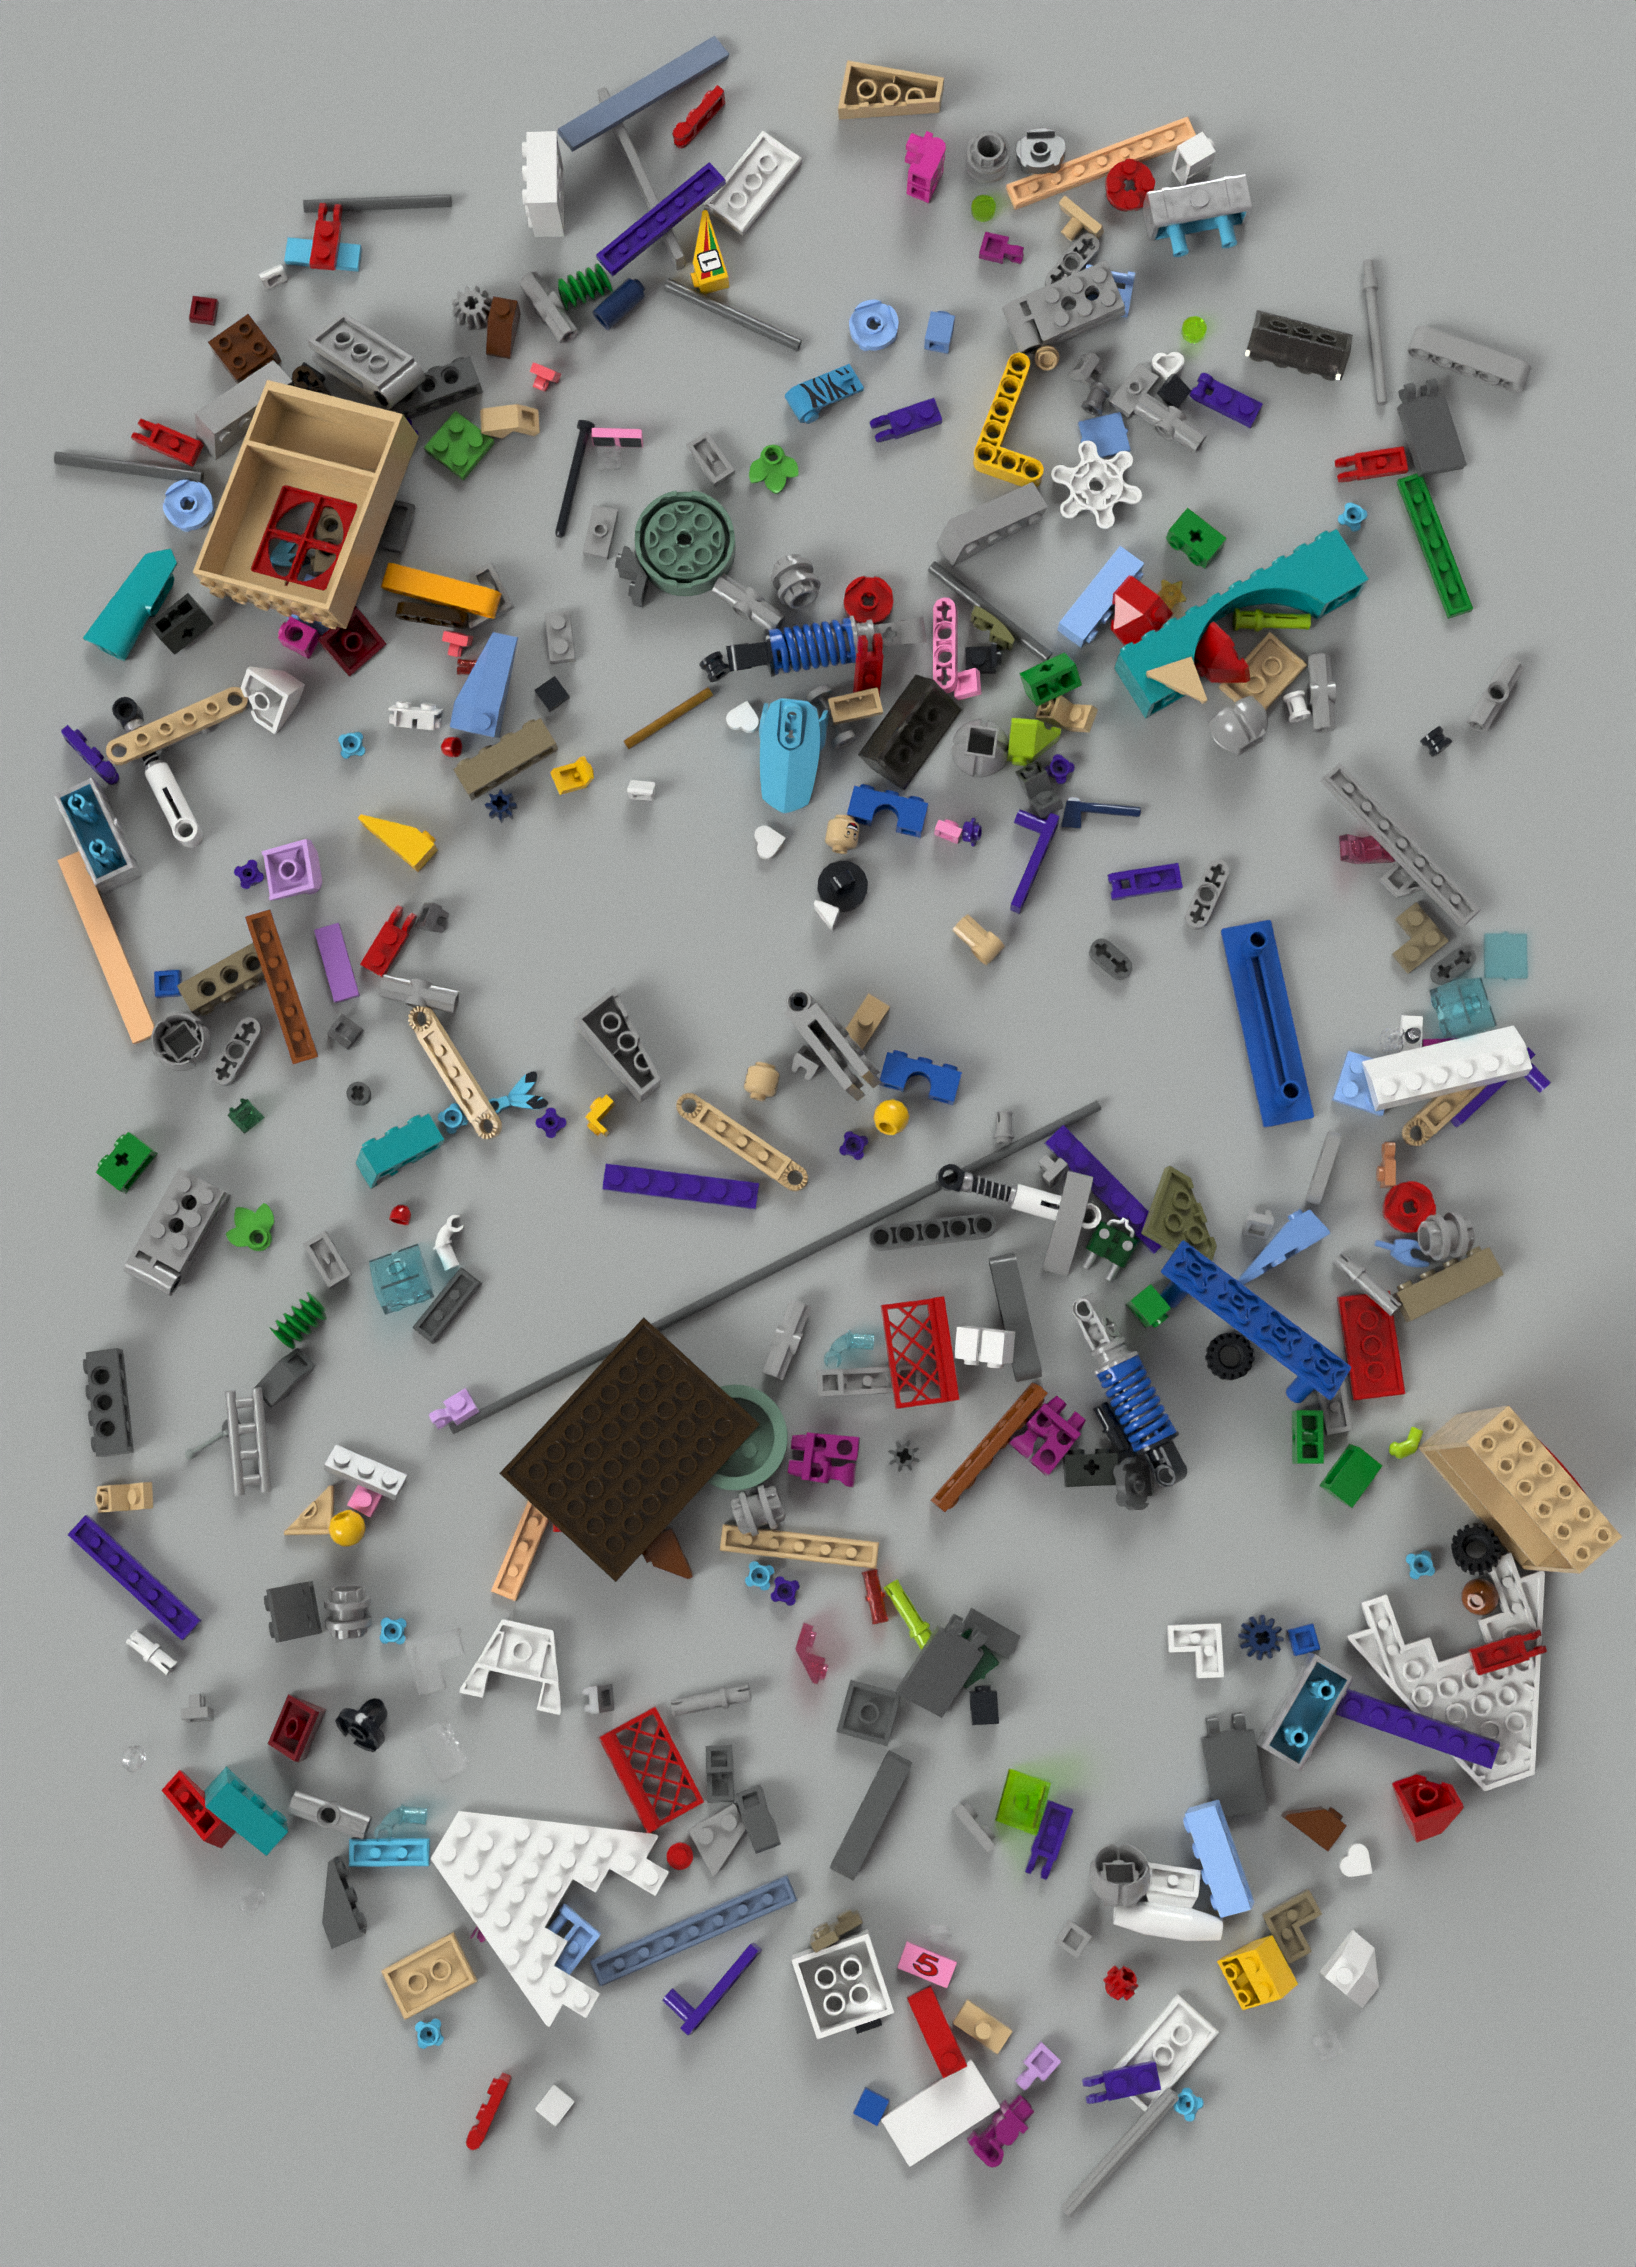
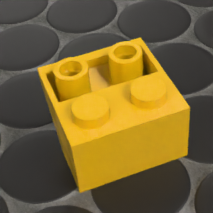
(1257, 1973)

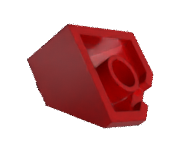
(1137, 611)
(1218, 659)
(1427, 1805)

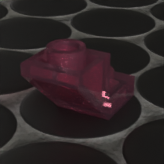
(1363, 850)
(812, 1662)

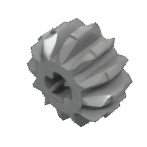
(472, 316)

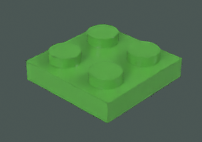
(459, 445)

